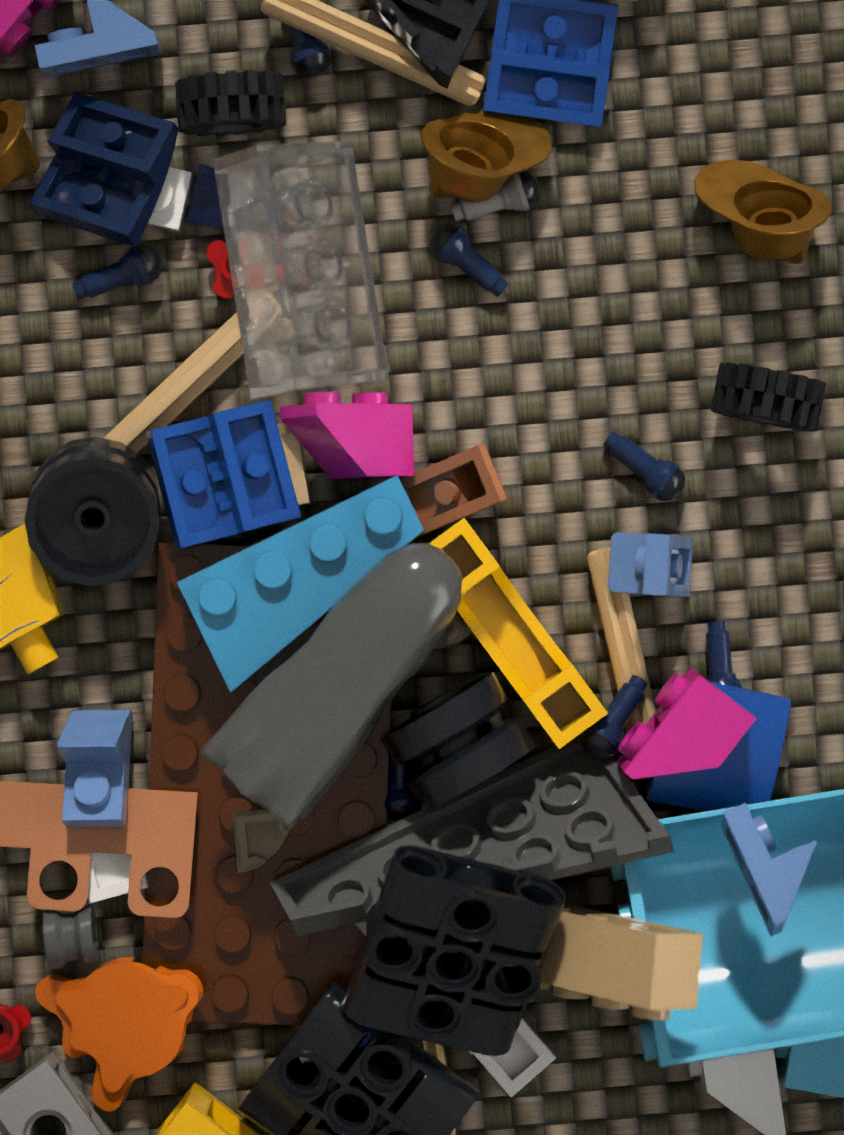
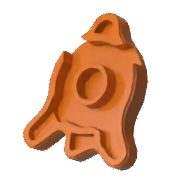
(124, 1019)

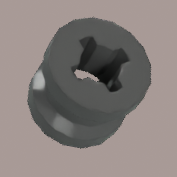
(71, 937)

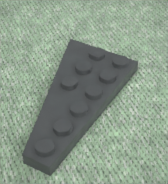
(538, 817)

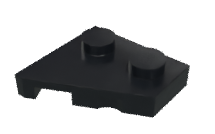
(433, 30)

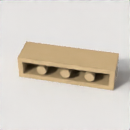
(623, 963)

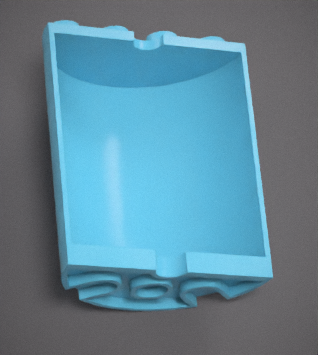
(752, 986)

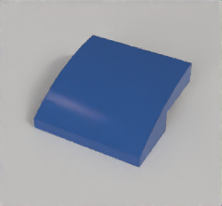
(551, 59)
(223, 474)
(748, 770)

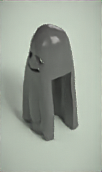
(326, 699)

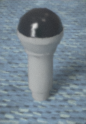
(518, 193)

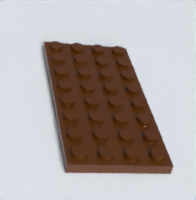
(234, 925)

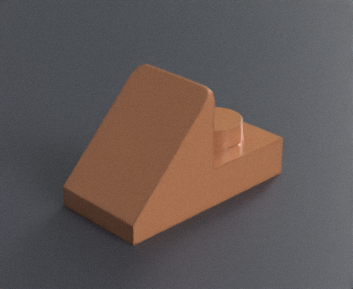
(454, 488)

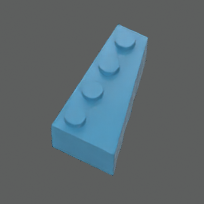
(285, 583)

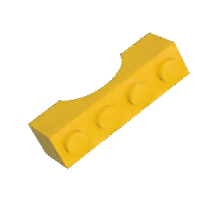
(518, 640)

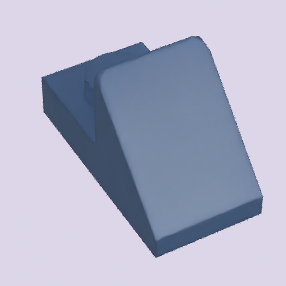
(114, 41)
(650, 564)
(97, 767)
(770, 881)

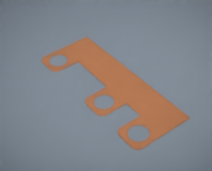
(155, 835)

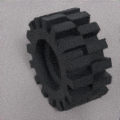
(230, 103)
(768, 396)

